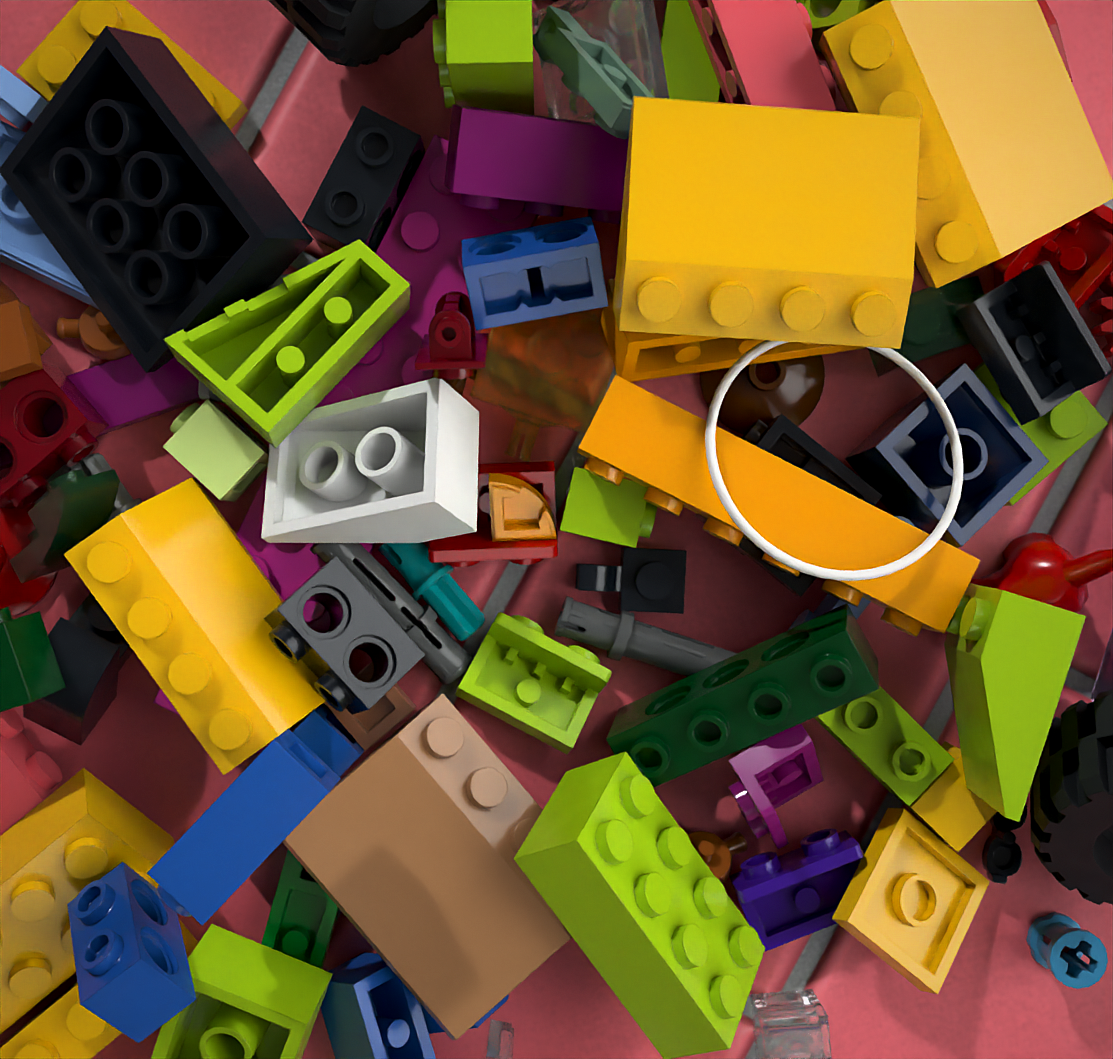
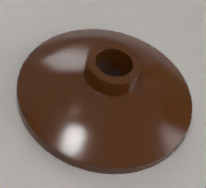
(792, 393)

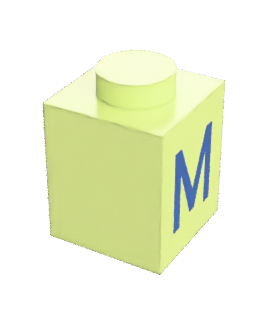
(217, 449)

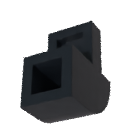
(89, 660)

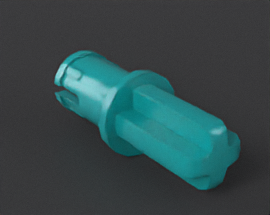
(435, 586)

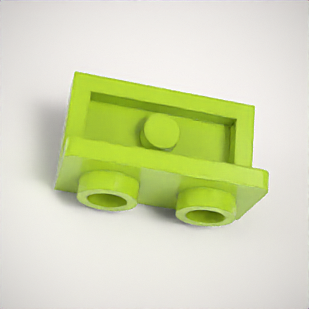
(534, 681)

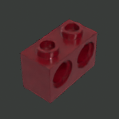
(33, 450)

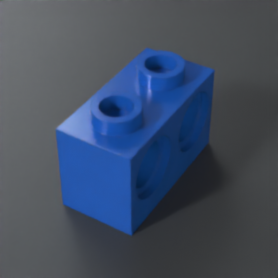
(534, 273)
(129, 954)

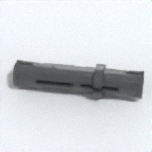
(636, 640)
(441, 651)

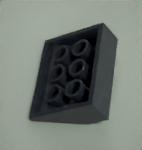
(150, 195)

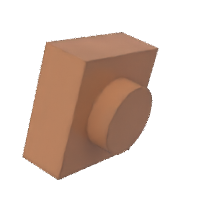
(374, 723)

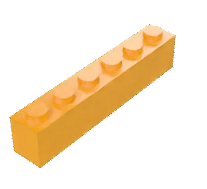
(793, 510)

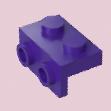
(797, 890)

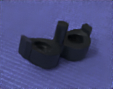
(1000, 853)

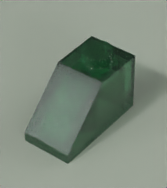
(932, 324)

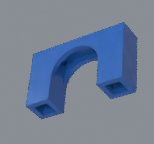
(254, 815)

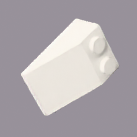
(377, 470)

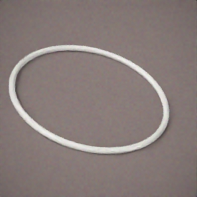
(767, 547)

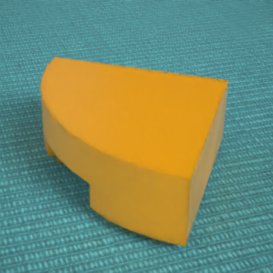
(518, 510)

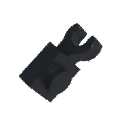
(645, 579)

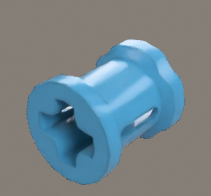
(1067, 966)

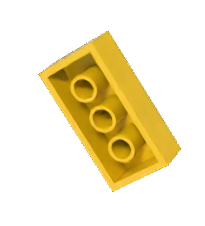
(45, 864)

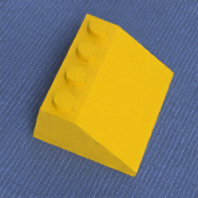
(997, 117)
(767, 223)

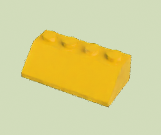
(196, 620)

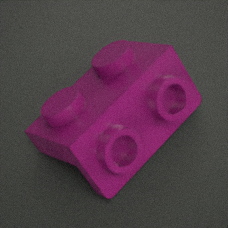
(771, 776)

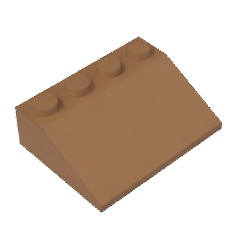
(426, 867)

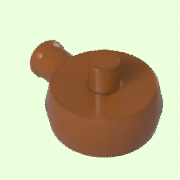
(95, 334)
(718, 852)

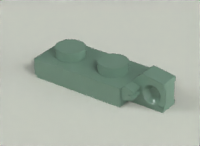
(589, 70)

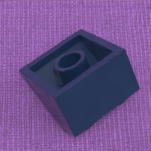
(913, 463)

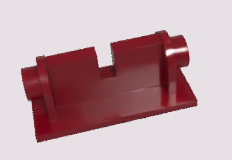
(452, 345)

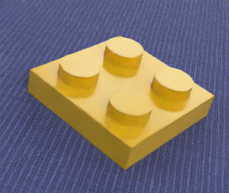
(911, 900)

